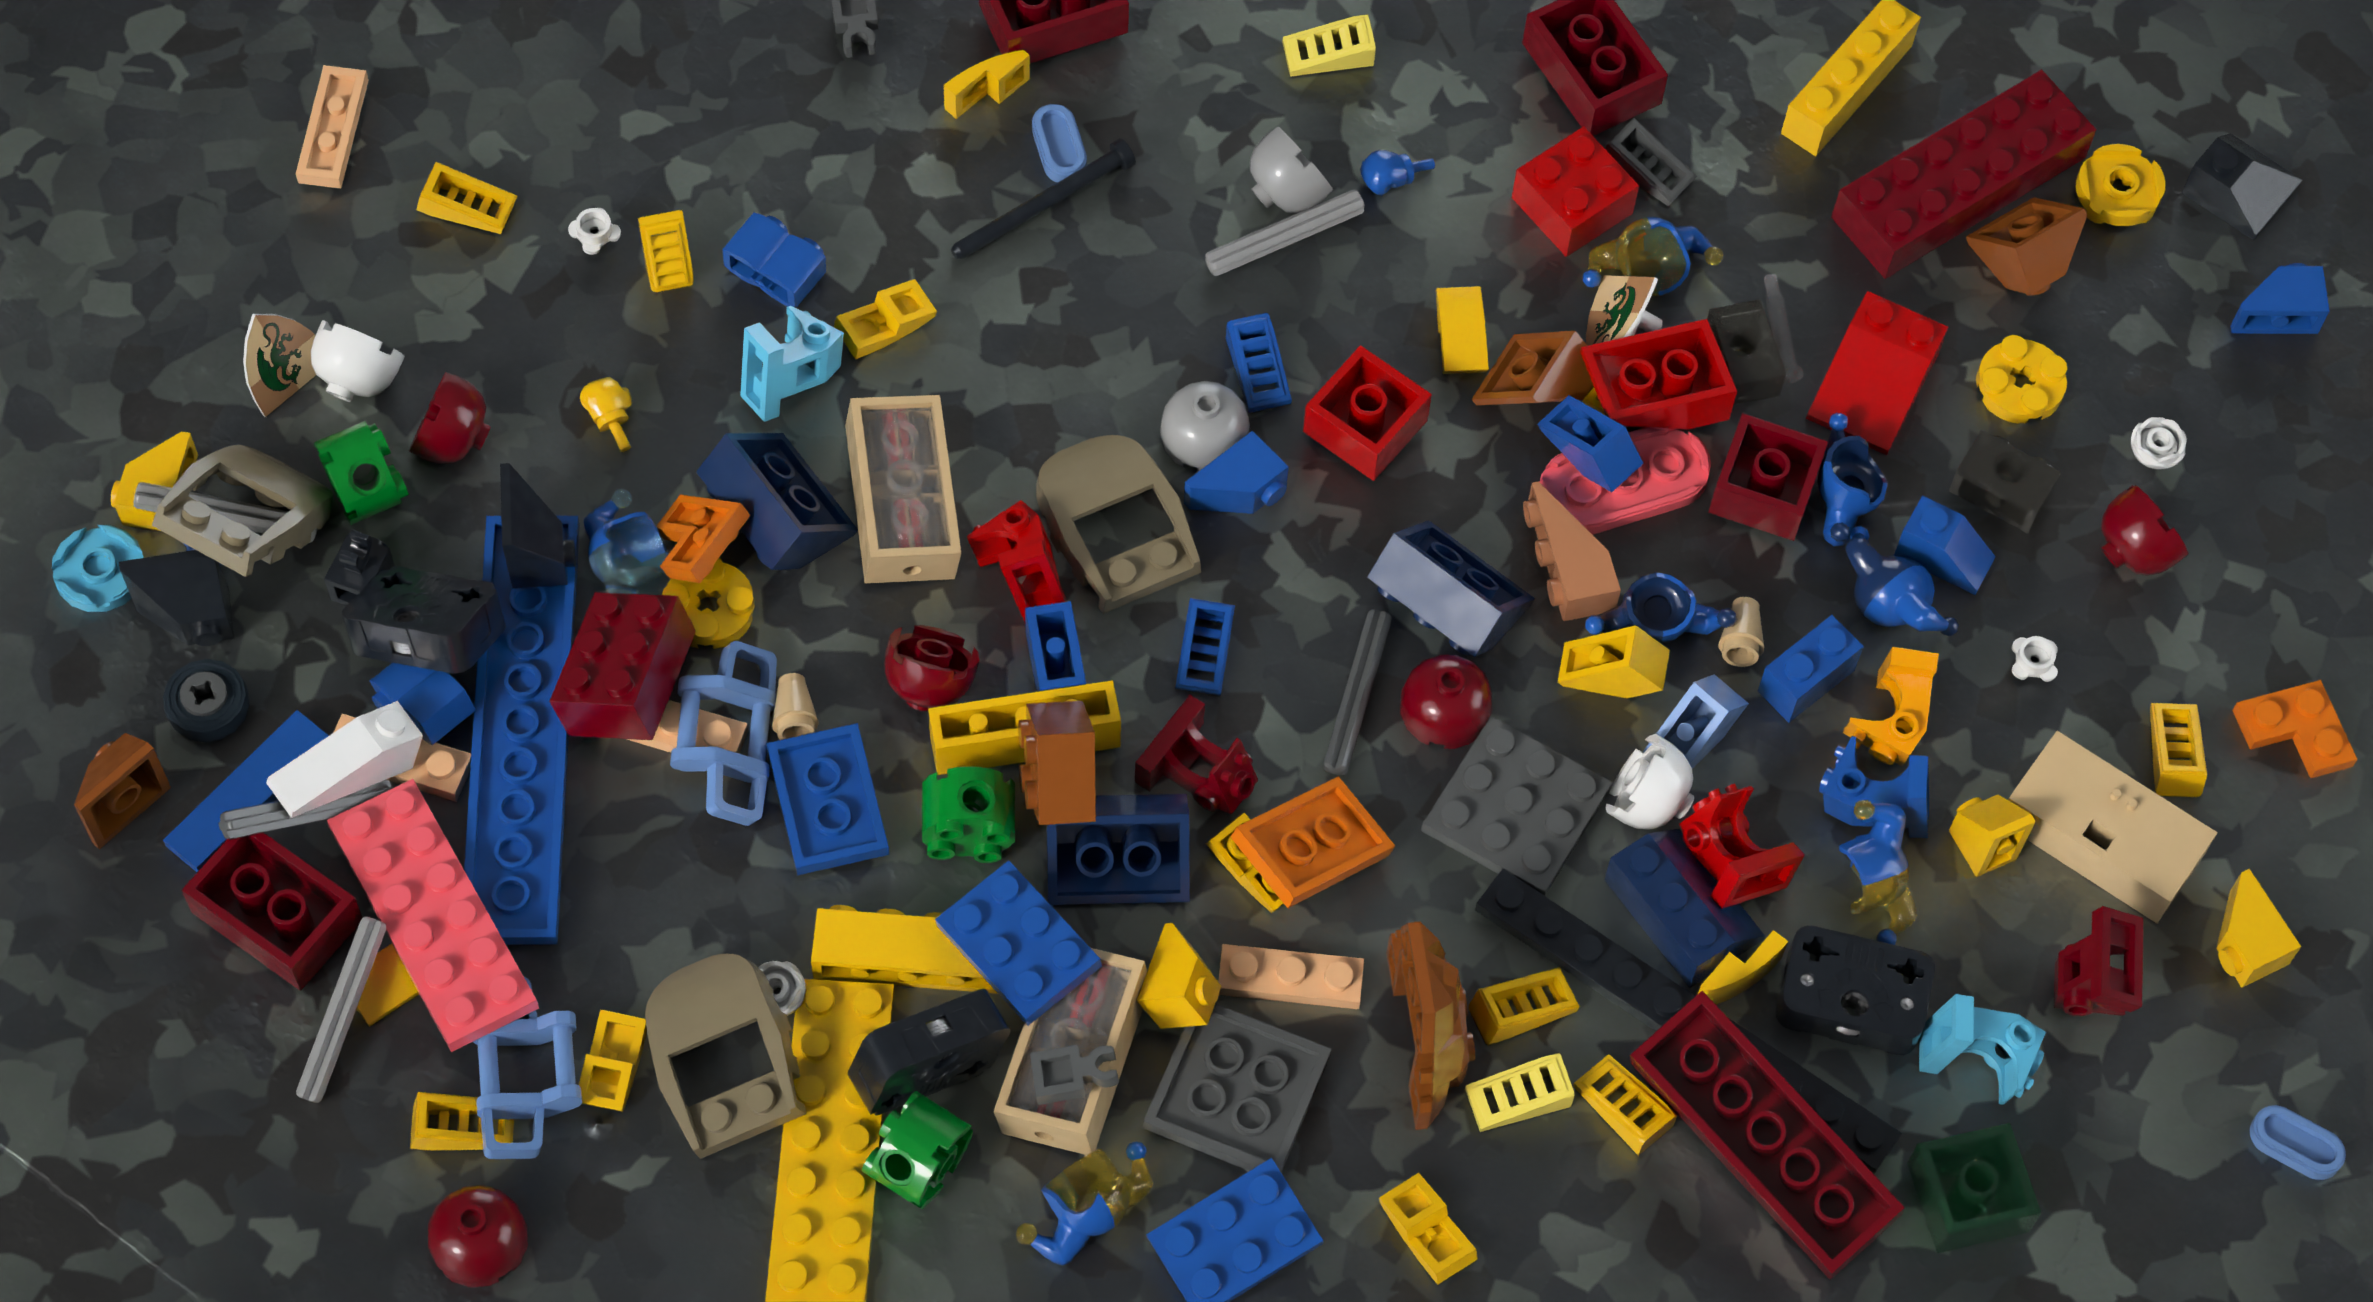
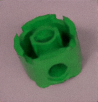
(348, 450)
(968, 814)
(918, 1149)

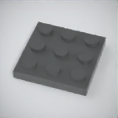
(1516, 805)
(1237, 1089)

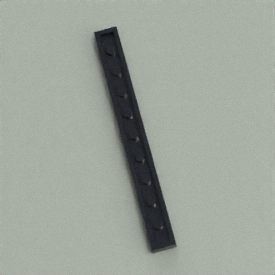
(1657, 999)

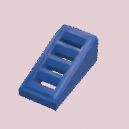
(1250, 336)
(1213, 612)

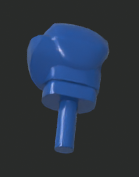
(1389, 170)

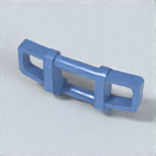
(718, 760)
(537, 1106)

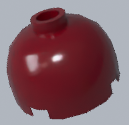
(451, 422)
(2139, 535)
(929, 666)
(1446, 701)
(477, 1235)

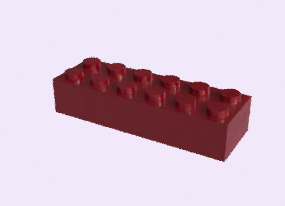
(1963, 173)
(1766, 1135)

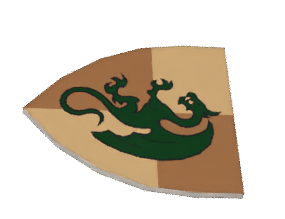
(1621, 308)
(276, 359)

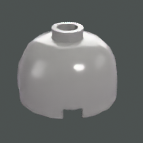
(1286, 175)
(1202, 423)

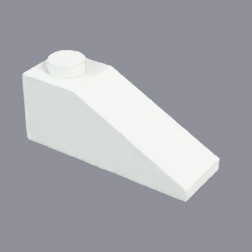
(349, 760)

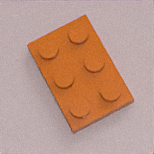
(1312, 841)

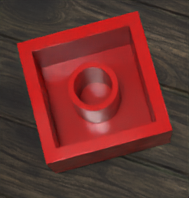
(1575, 191)
(1367, 413)

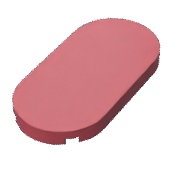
(1670, 478)

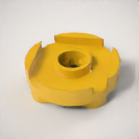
(2117, 207)
(2029, 359)
(733, 601)

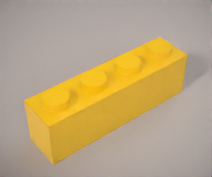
(1850, 75)
(987, 730)
(889, 950)

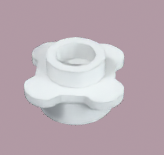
(590, 220)
(2036, 647)

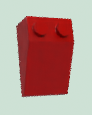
(1878, 370)
(1662, 378)

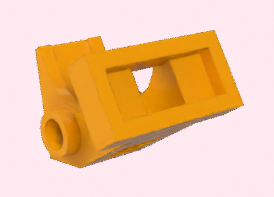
(1909, 680)

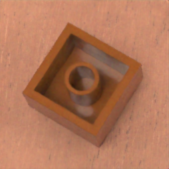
(1058, 762)

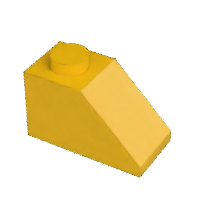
(157, 466)
(1615, 663)
(1990, 832)
(2253, 933)
(1178, 984)

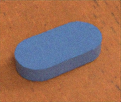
(1058, 141)
(2297, 1142)

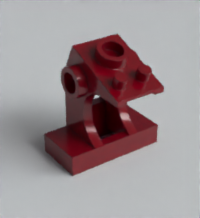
(1181, 746)
(2083, 970)

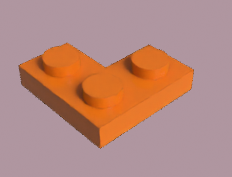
(702, 534)
(2300, 715)

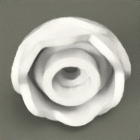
(2158, 431)
(790, 980)

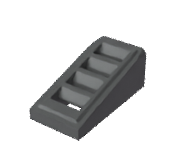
(1645, 143)

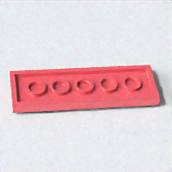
(432, 915)

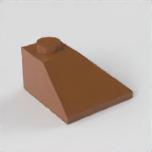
(2030, 244)
(1537, 370)
(119, 787)

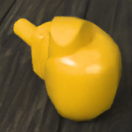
(607, 406)

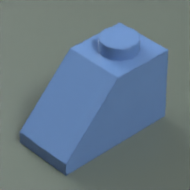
(1702, 718)

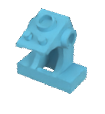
(803, 362)
(1969, 1029)

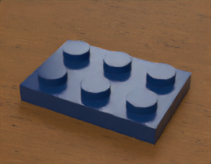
(827, 799)
(1018, 942)
(1235, 1237)

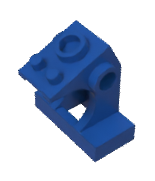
(1909, 790)

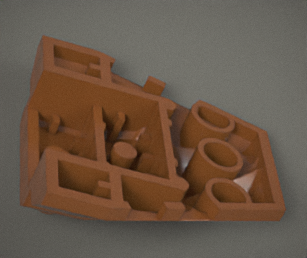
(1436, 1015)

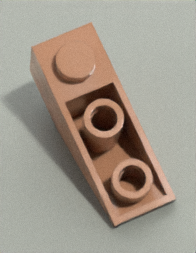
(1577, 563)

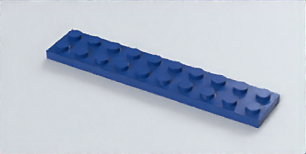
(520, 753)

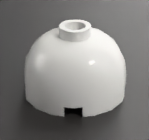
(352, 362)
(1652, 786)

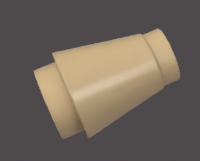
(1744, 641)
(793, 708)

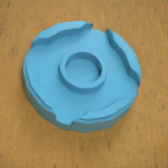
(89, 568)

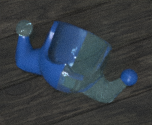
(624, 549)

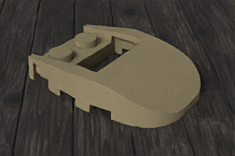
(1093, 478)
(231, 541)
(704, 1005)

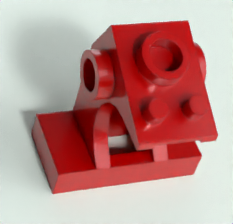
(1022, 548)
(1721, 844)

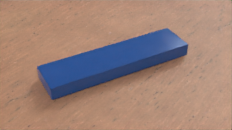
(199, 833)

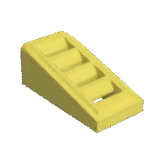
(1341, 31)
(1515, 1077)

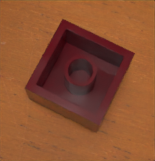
(1768, 477)

